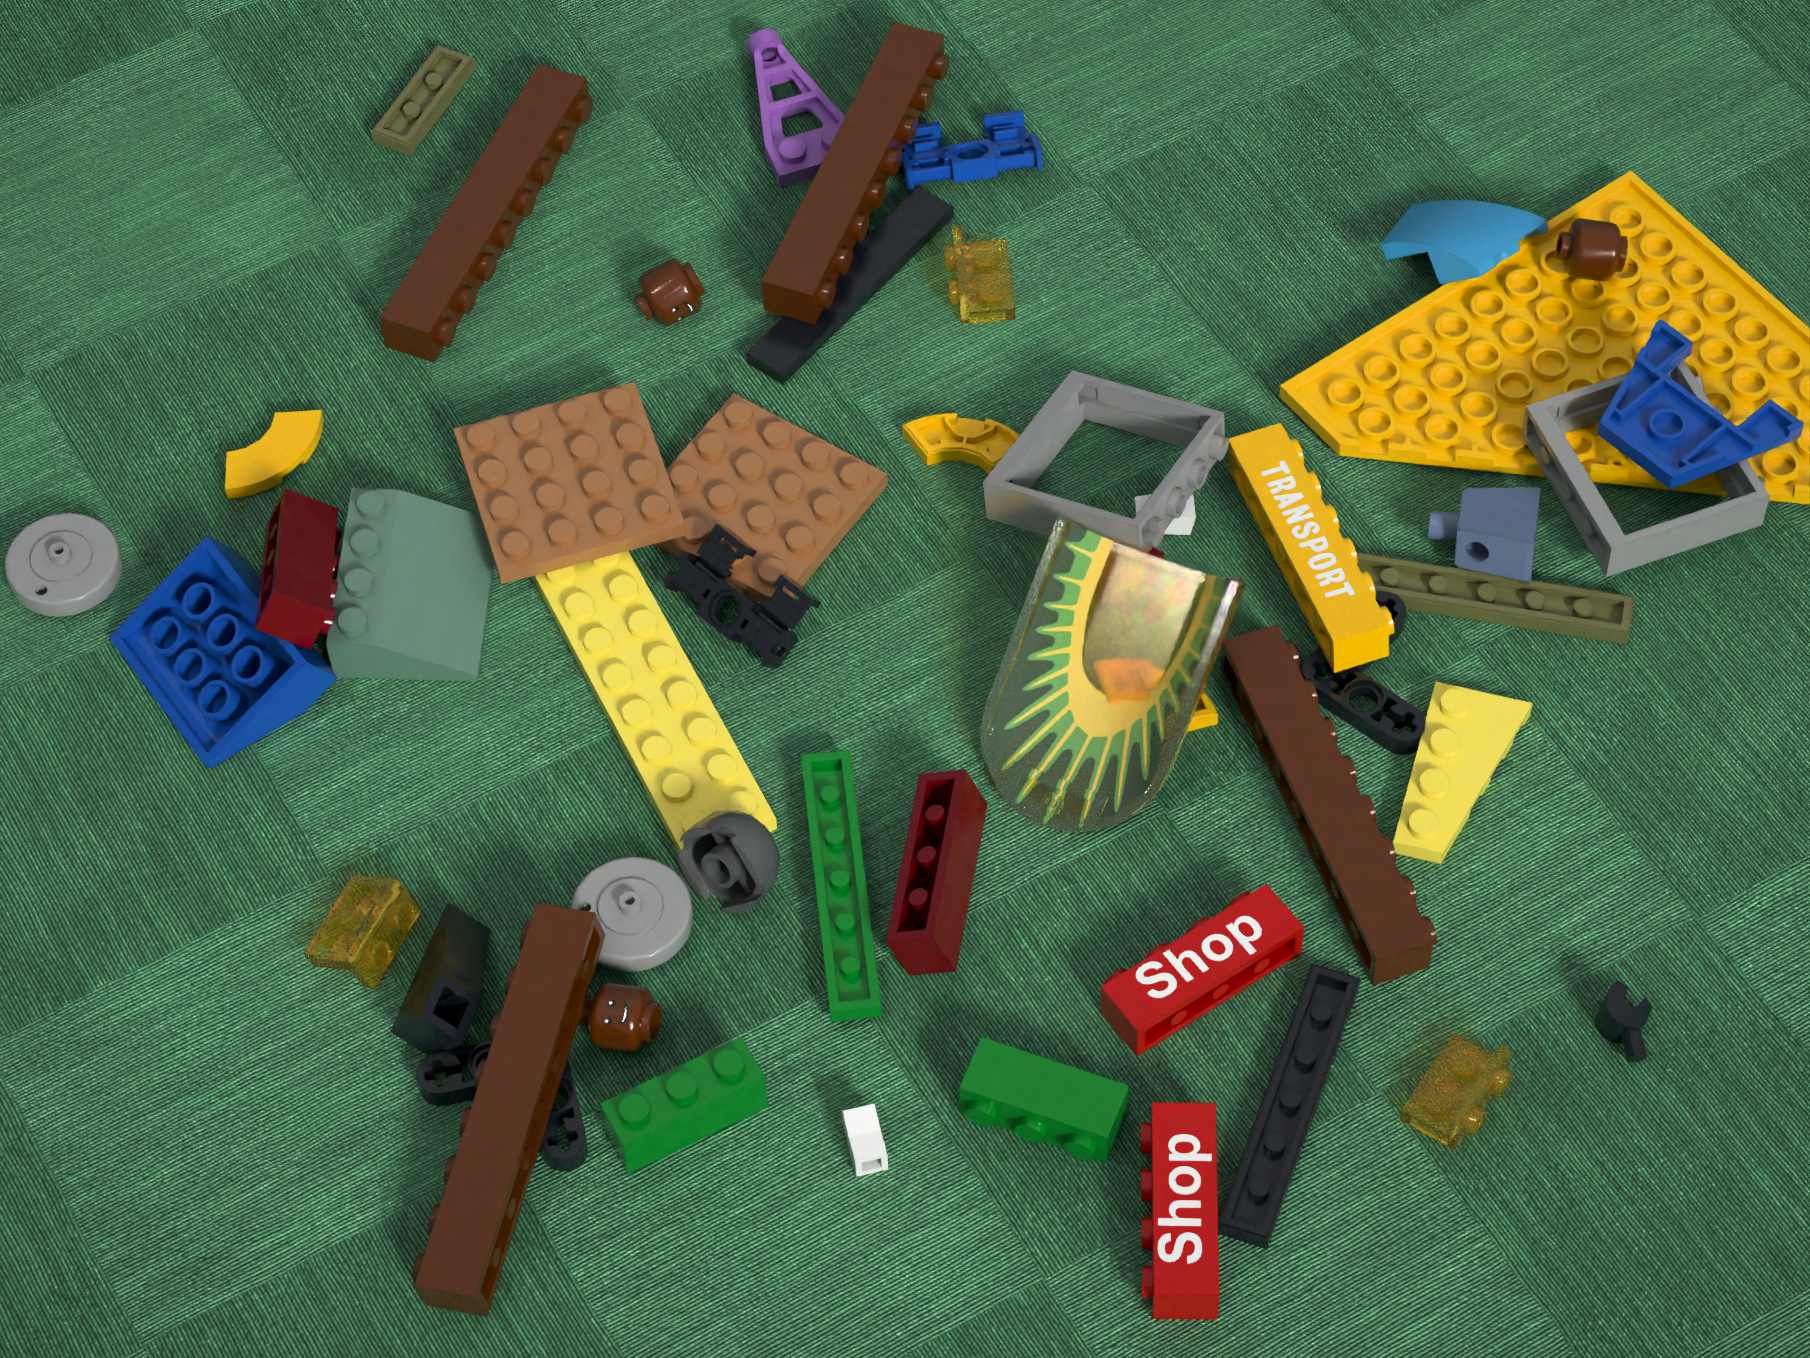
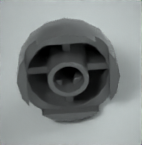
(730, 858)

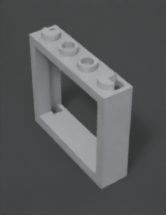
(1122, 407)
(1615, 552)

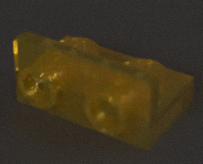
(981, 279)
(364, 928)
(1455, 1091)

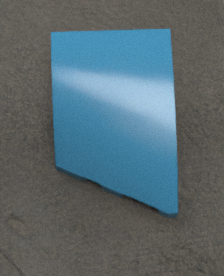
(1461, 235)

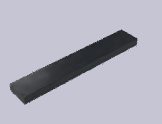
(873, 264)
(1288, 1107)

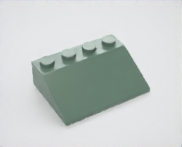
(410, 590)

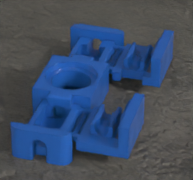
(973, 160)

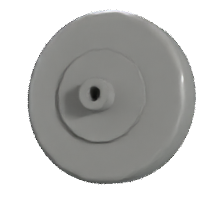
(63, 564)
(641, 911)

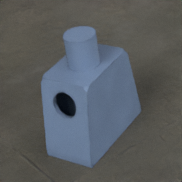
(1492, 530)

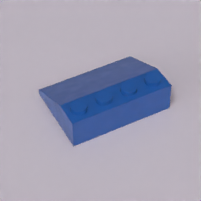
(207, 661)

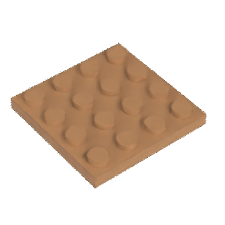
(569, 482)
(772, 489)

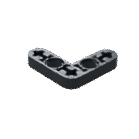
(1355, 683)
(460, 1091)

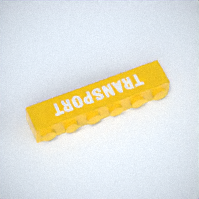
(1309, 547)

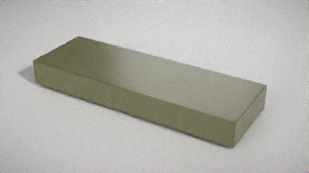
(423, 100)

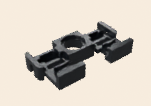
(757, 625)

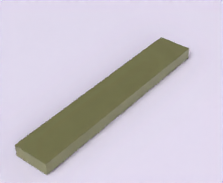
(1502, 599)

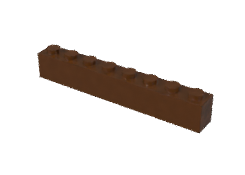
(854, 174)
(486, 214)
(1327, 805)
(509, 1110)

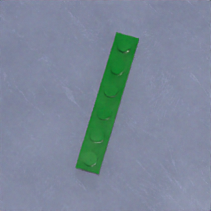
(840, 886)

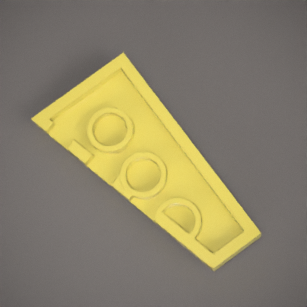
(1453, 766)

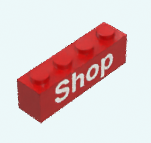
(1200, 969)
(1183, 1211)

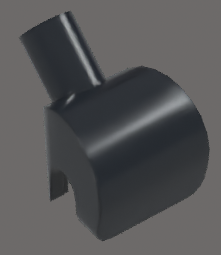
(1623, 1023)

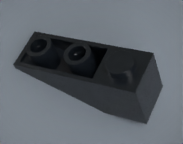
(445, 985)

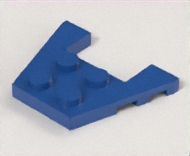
(1675, 431)

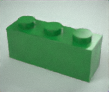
(1043, 1100)
(684, 1105)

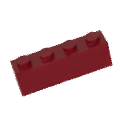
(299, 570)
(937, 873)

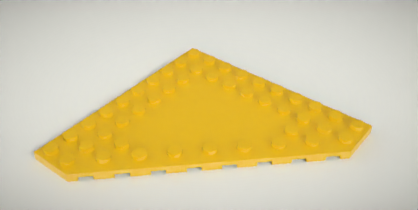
(1463, 362)

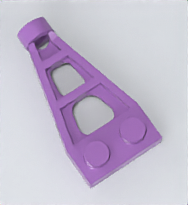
(799, 155)

